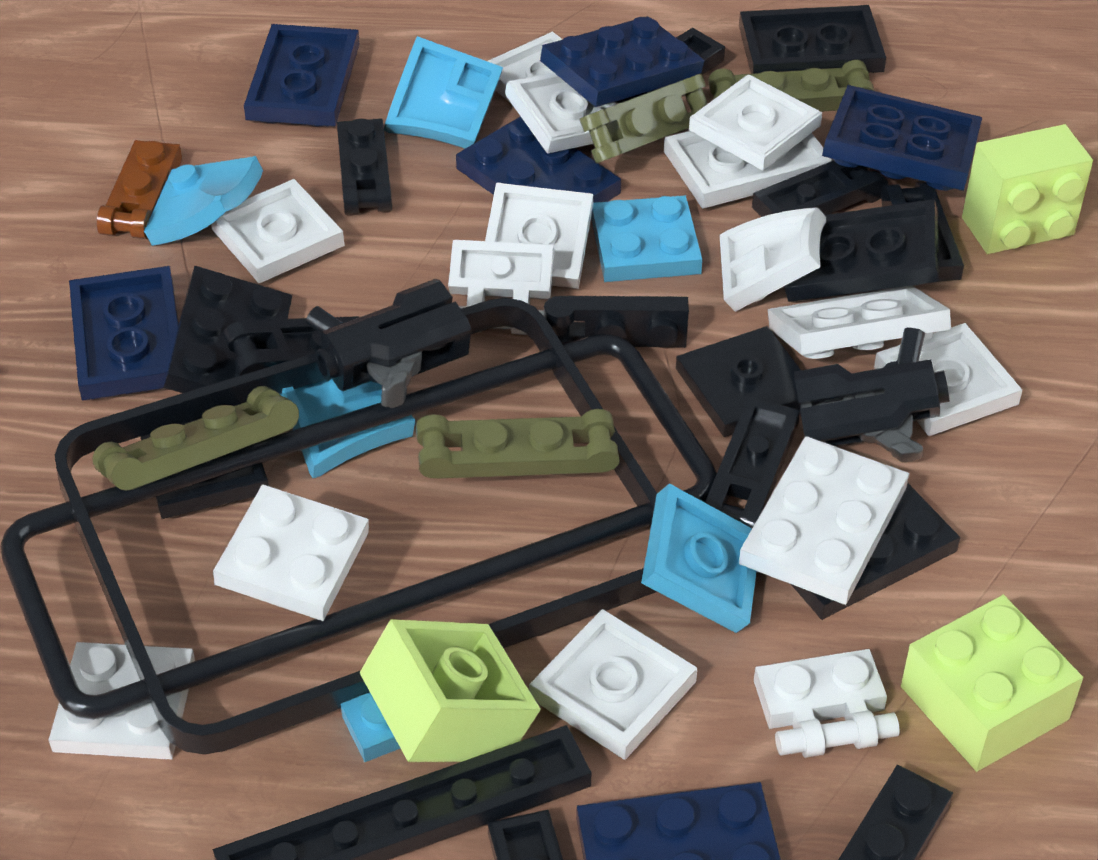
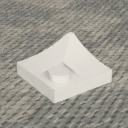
(769, 254)

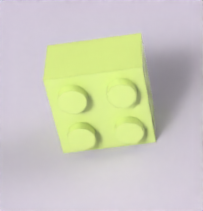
(1026, 188)
(990, 682)
(447, 690)

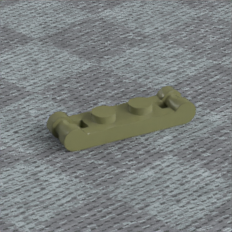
(815, 87)
(643, 118)
(185, 446)
(516, 446)

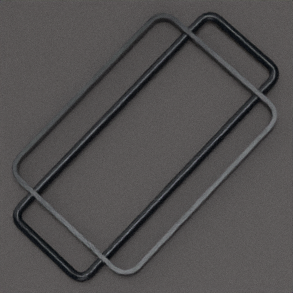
(296, 374)

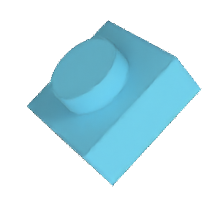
(368, 727)

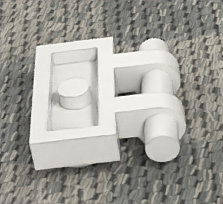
(501, 271)
(825, 689)

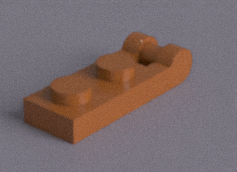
(138, 188)

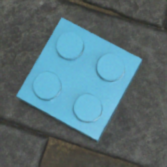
(646, 238)
(696, 559)

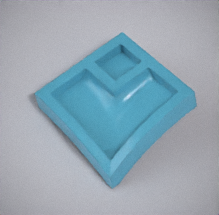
(442, 94)
(200, 196)
(325, 401)

